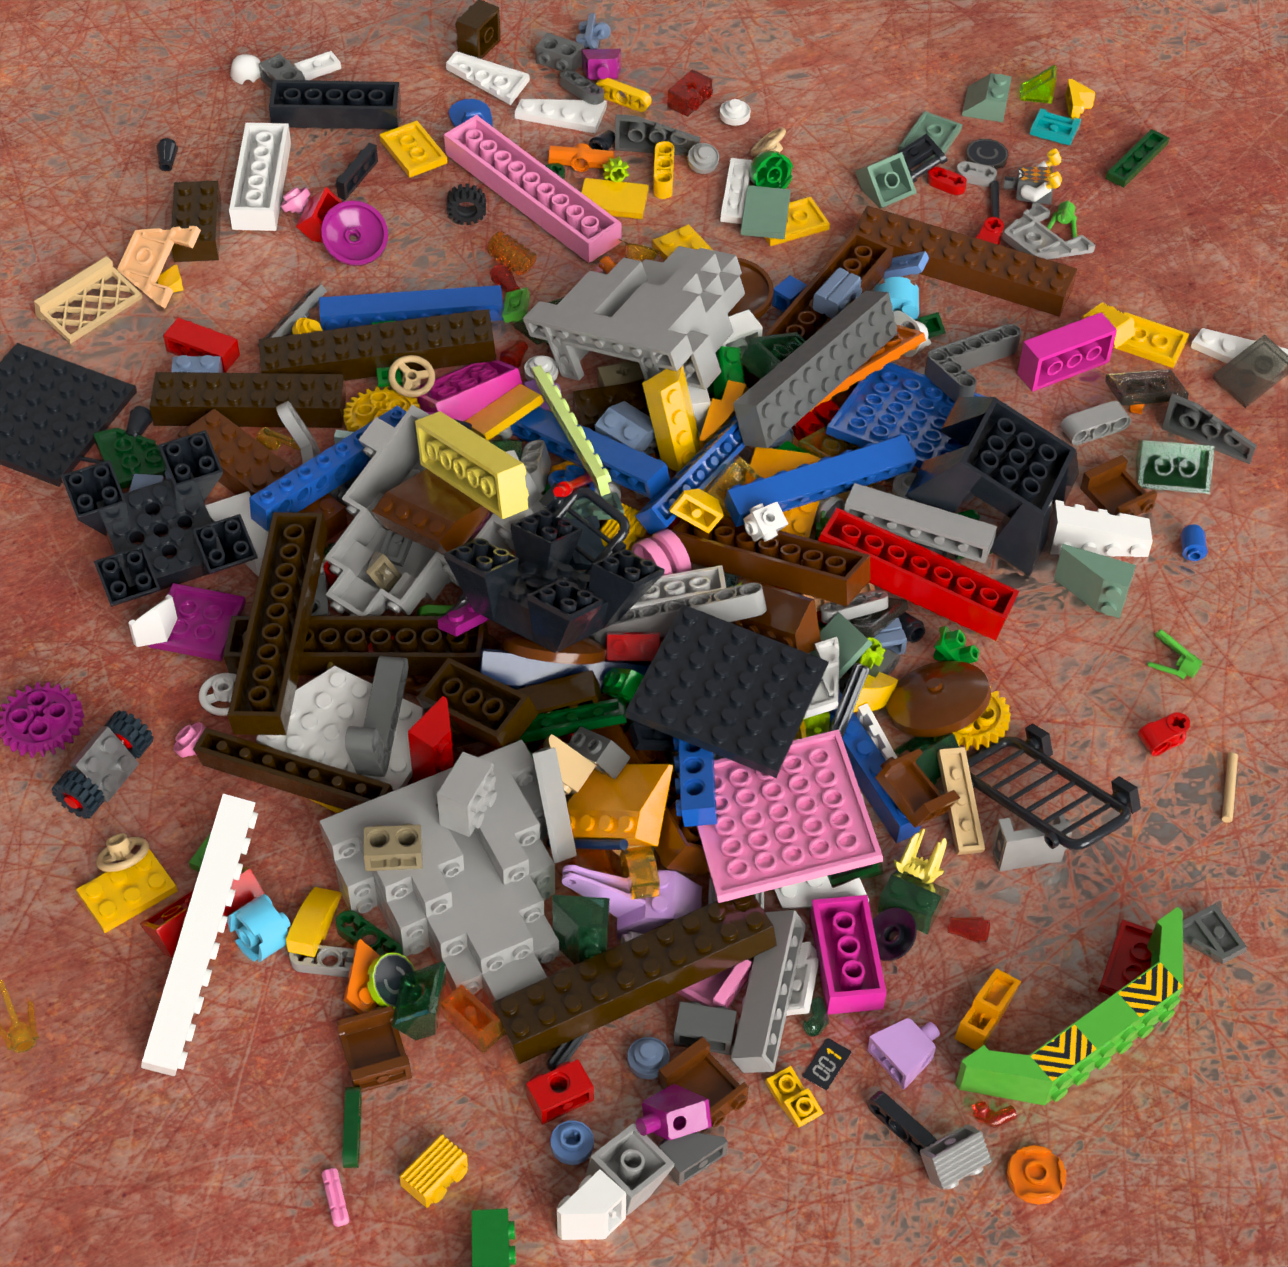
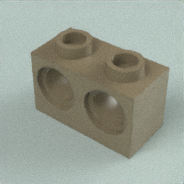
(393, 853)

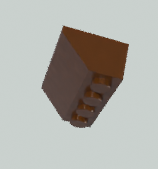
(788, 618)

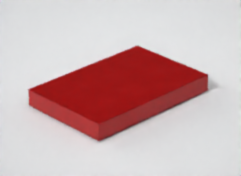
(1127, 958)

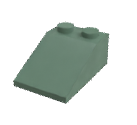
(1095, 579)

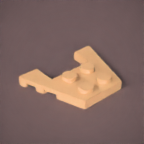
(147, 256)

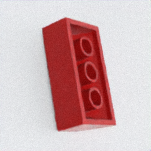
(431, 742)
(167, 924)

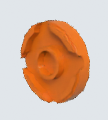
(1036, 1174)

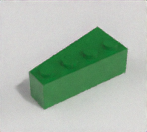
(491, 1238)

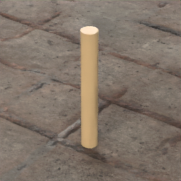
(1229, 789)

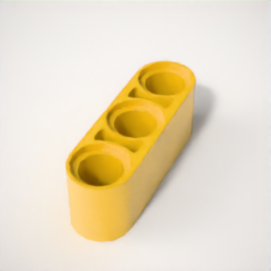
(663, 170)

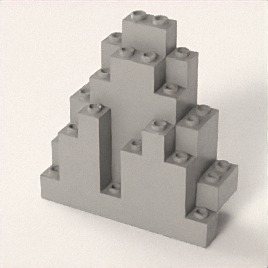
(647, 315)
(425, 570)
(476, 894)

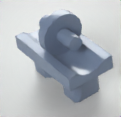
(592, 32)

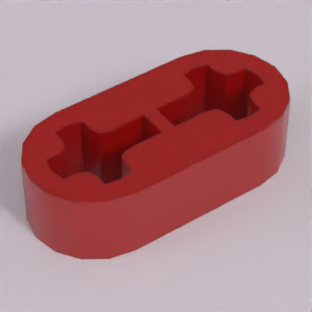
(947, 181)

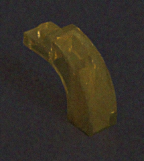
(641, 872)

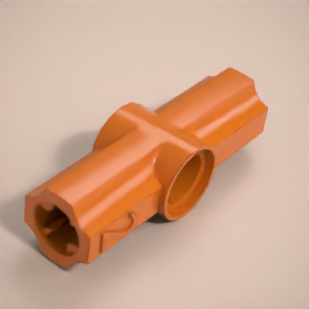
(580, 157)

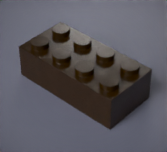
(198, 206)
(593, 402)
(480, 704)

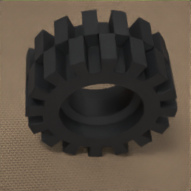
(466, 214)

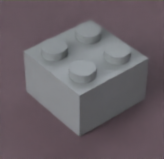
(466, 794)

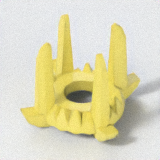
(925, 870)

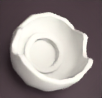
(245, 68)

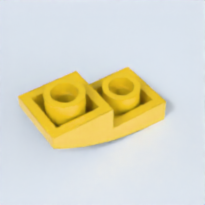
(793, 1097)

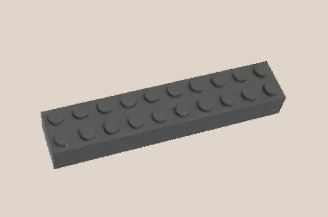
(815, 369)

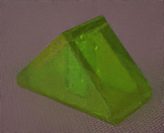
(1040, 87)

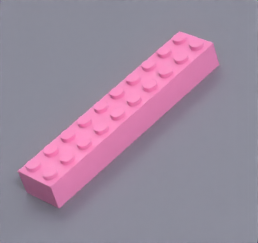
(533, 188)

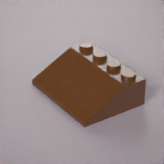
(430, 512)

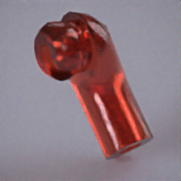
(993, 1118)

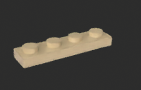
(964, 813)

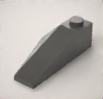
(642, 135)
(1201, 426)

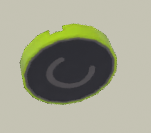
(386, 977)

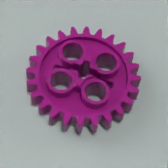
(40, 719)

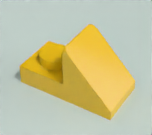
(1078, 98)

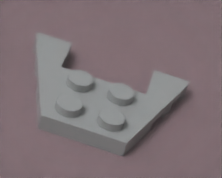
(1035, 239)

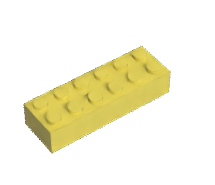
(472, 465)

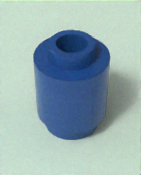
(1193, 543)

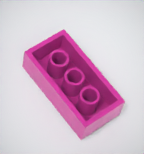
(1066, 351)
(847, 954)

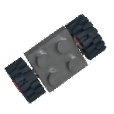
(103, 764)

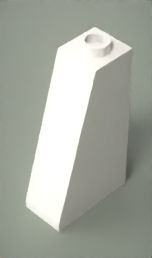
(241, 505)

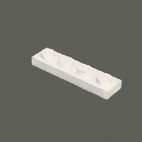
(735, 191)

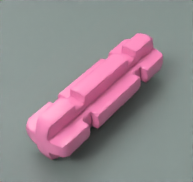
(335, 1197)

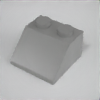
(632, 1164)

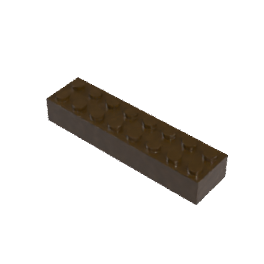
(247, 398)

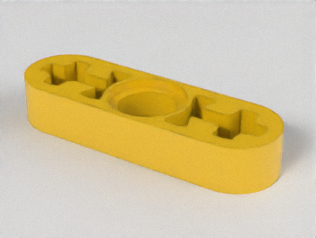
(636, 98)

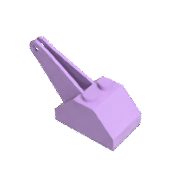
(675, 899)

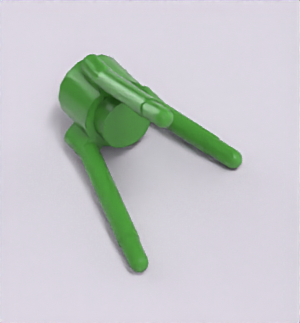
(1065, 215)
(1187, 663)

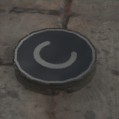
(987, 153)

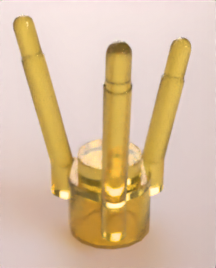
(273, 440)
(20, 1036)

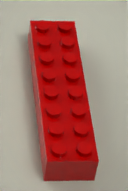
(924, 575)

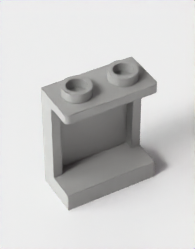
(1025, 847)

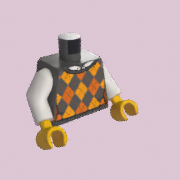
(1038, 182)

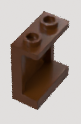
(1115, 490)
(913, 790)
(373, 1049)
(704, 1075)

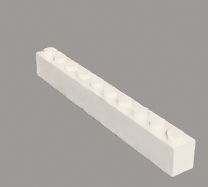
(198, 936)

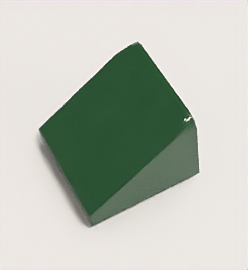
(933, 324)

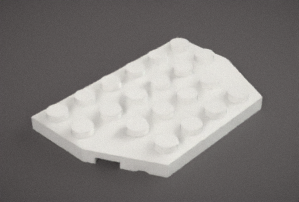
(325, 711)

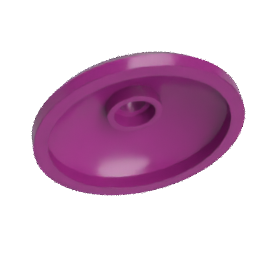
(356, 220)

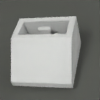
(592, 1210)

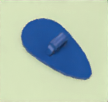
(468, 108)

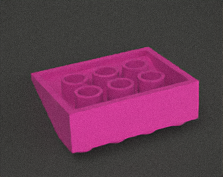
(469, 389)

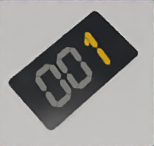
(827, 1064)

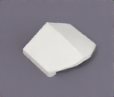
(155, 624)

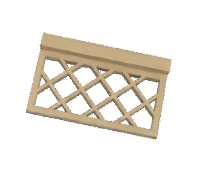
(76, 289)

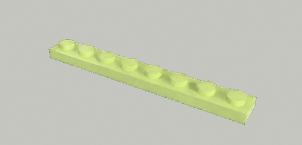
(574, 434)

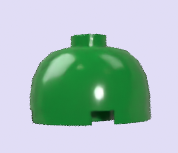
(771, 170)

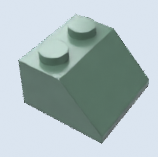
(988, 98)
(886, 180)

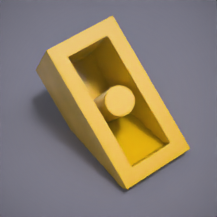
(698, 509)

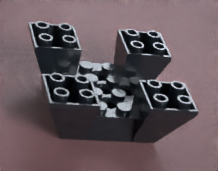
(1006, 465)
(179, 502)
(540, 591)

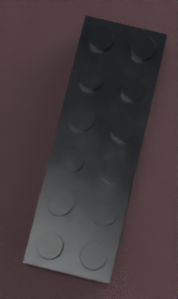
(335, 104)

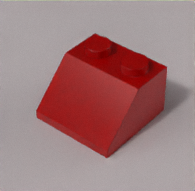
(315, 212)

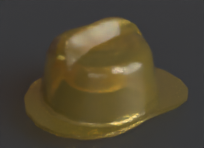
(639, 252)

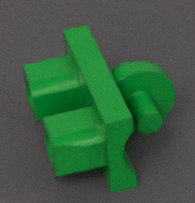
(952, 647)

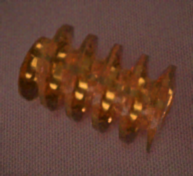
(511, 253)

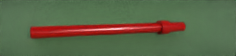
(566, 487)

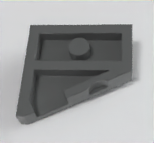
(1213, 935)

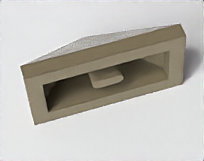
(383, 572)

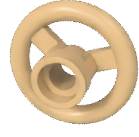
(769, 142)
(411, 387)
(119, 849)

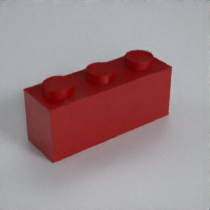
(195, 340)

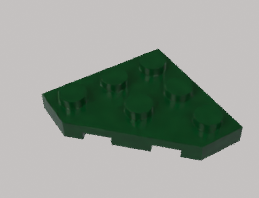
(129, 455)

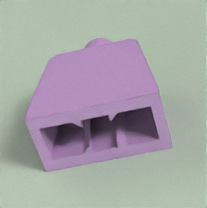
(904, 1049)

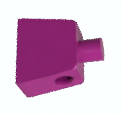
(601, 63)
(674, 1113)

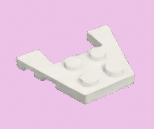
(827, 694)
(801, 894)

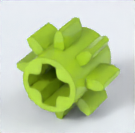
(618, 167)
(873, 654)

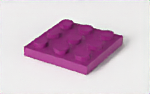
(201, 621)

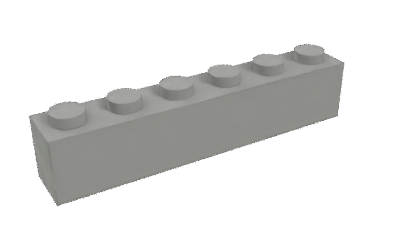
(922, 523)
(768, 996)

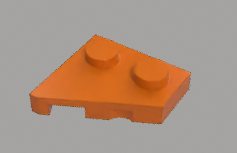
(357, 991)

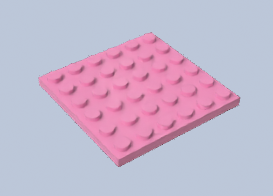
(788, 825)

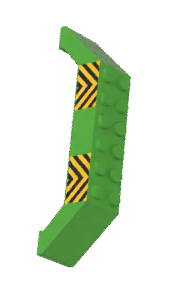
(1092, 1038)

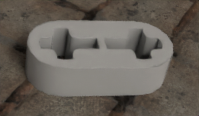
(977, 173)

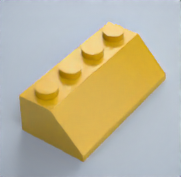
(672, 417)

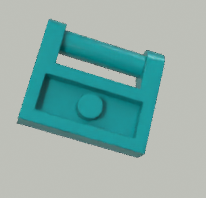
(1055, 127)

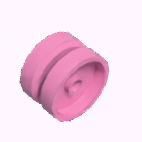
(665, 551)

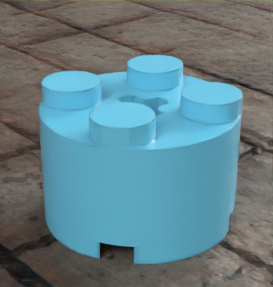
(902, 294)
(259, 928)

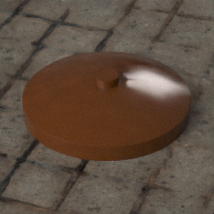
(757, 289)
(583, 652)
(939, 698)

